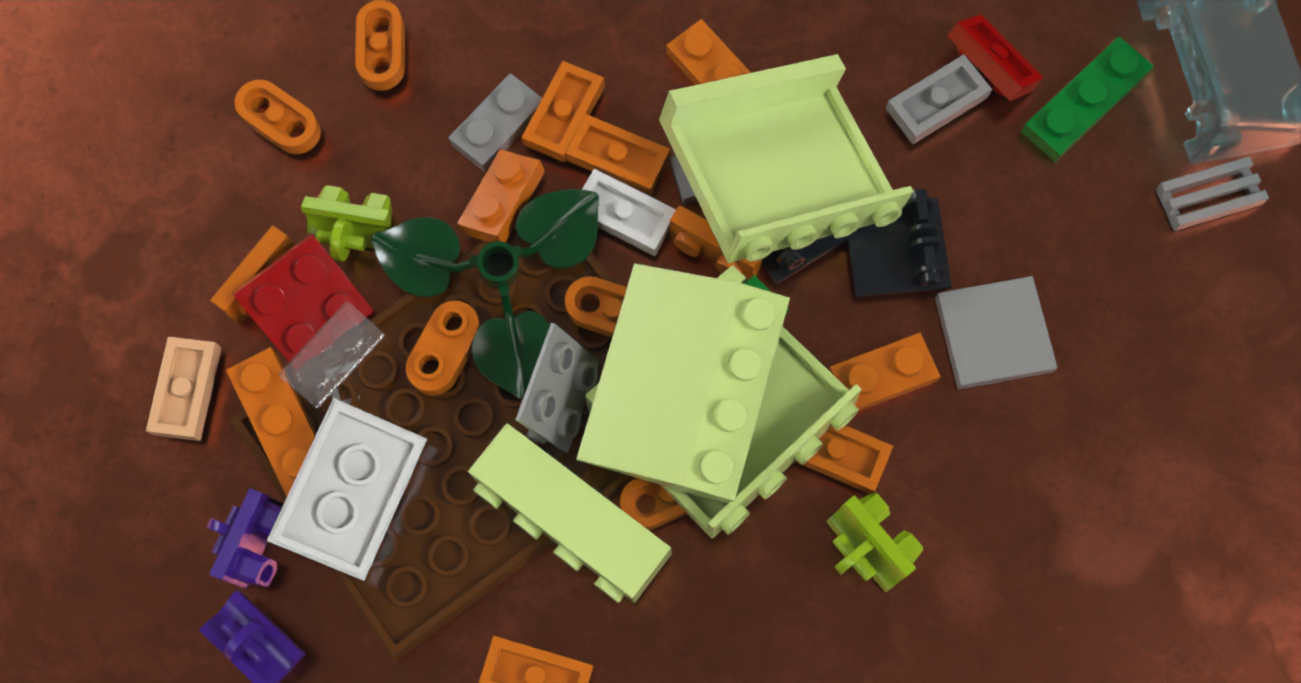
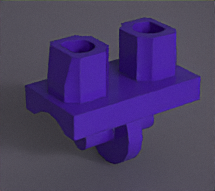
(244, 540)
(252, 641)

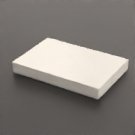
(347, 489)

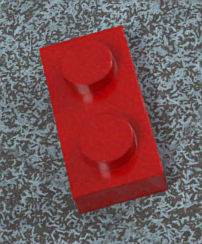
(995, 57)

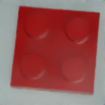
(298, 295)

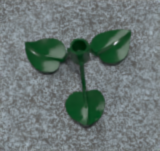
(424, 250)

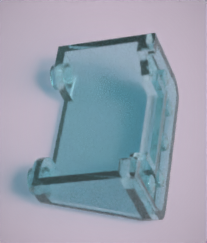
(1237, 73)

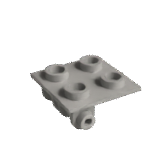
(558, 390)

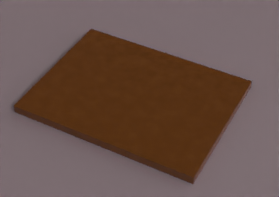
(444, 538)

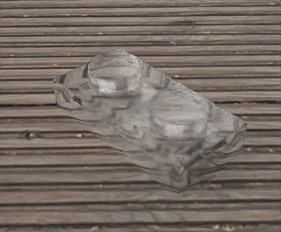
(331, 354)

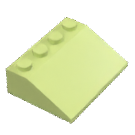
(684, 381)

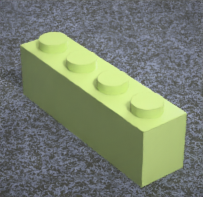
(570, 513)

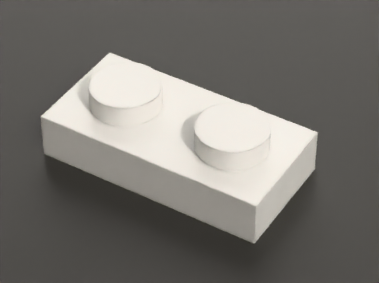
(630, 213)

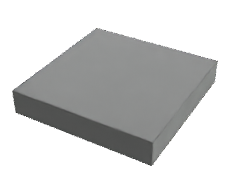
(995, 332)

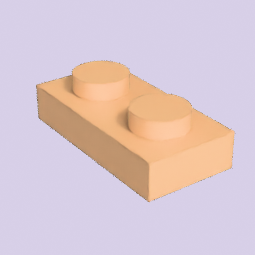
(183, 389)

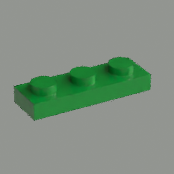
(1087, 99)

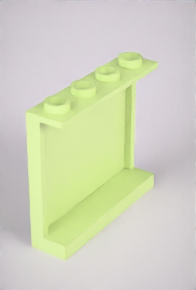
(778, 159)
(795, 411)

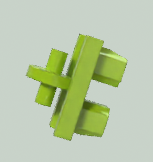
(346, 224)
(869, 546)

